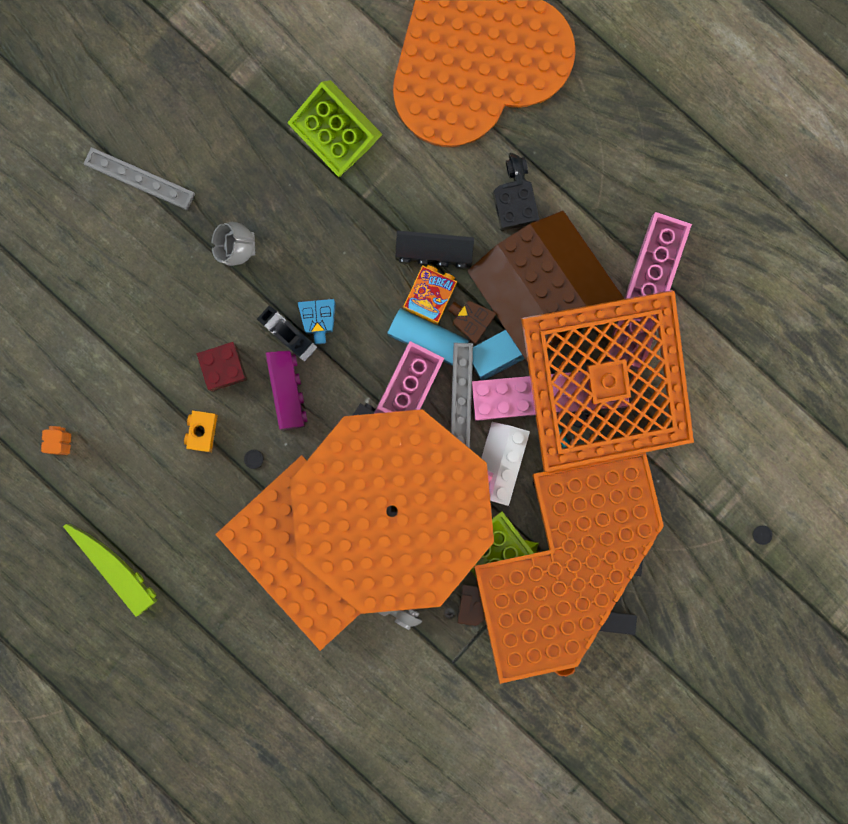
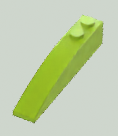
(116, 572)

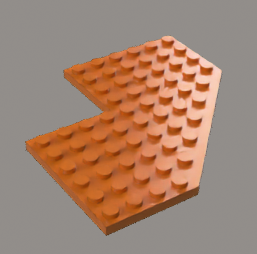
(553, 602)

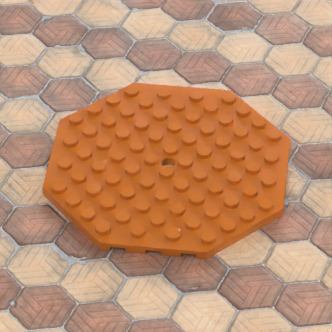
(399, 559)

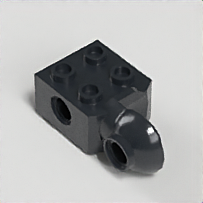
(515, 200)

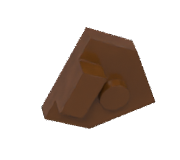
(471, 607)

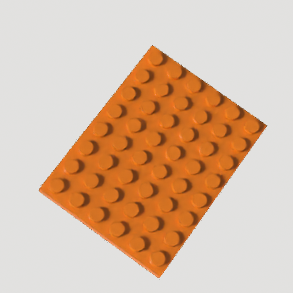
(266, 546)

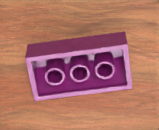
(285, 390)

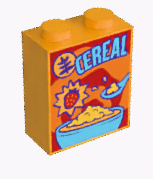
(430, 294)

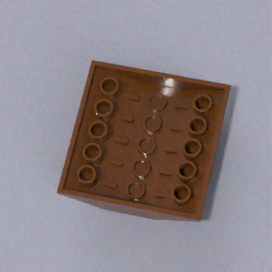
(541, 273)

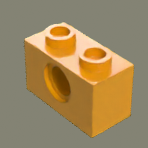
(205, 442)

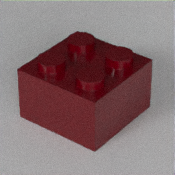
(221, 366)

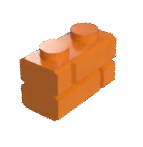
(56, 441)

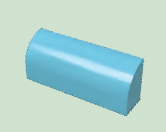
(412, 328)
(495, 355)

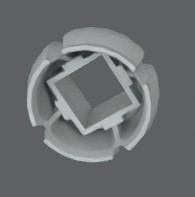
(233, 243)

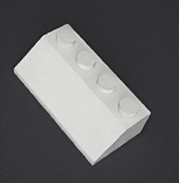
(503, 458)

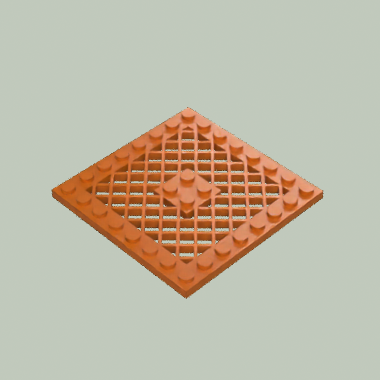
(608, 380)

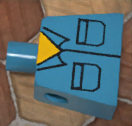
(318, 318)

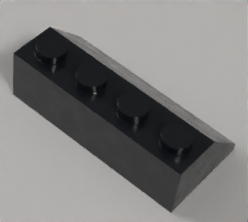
(434, 248)

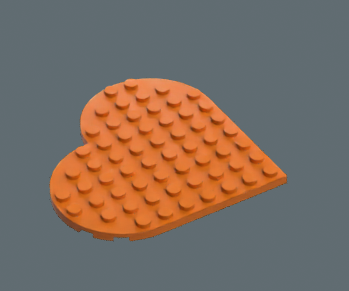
(473, 60)

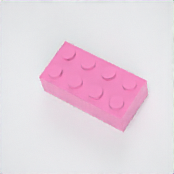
(410, 380)

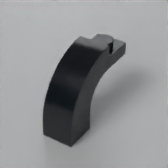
(286, 333)

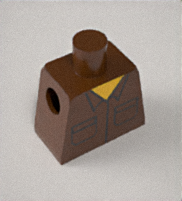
(471, 320)

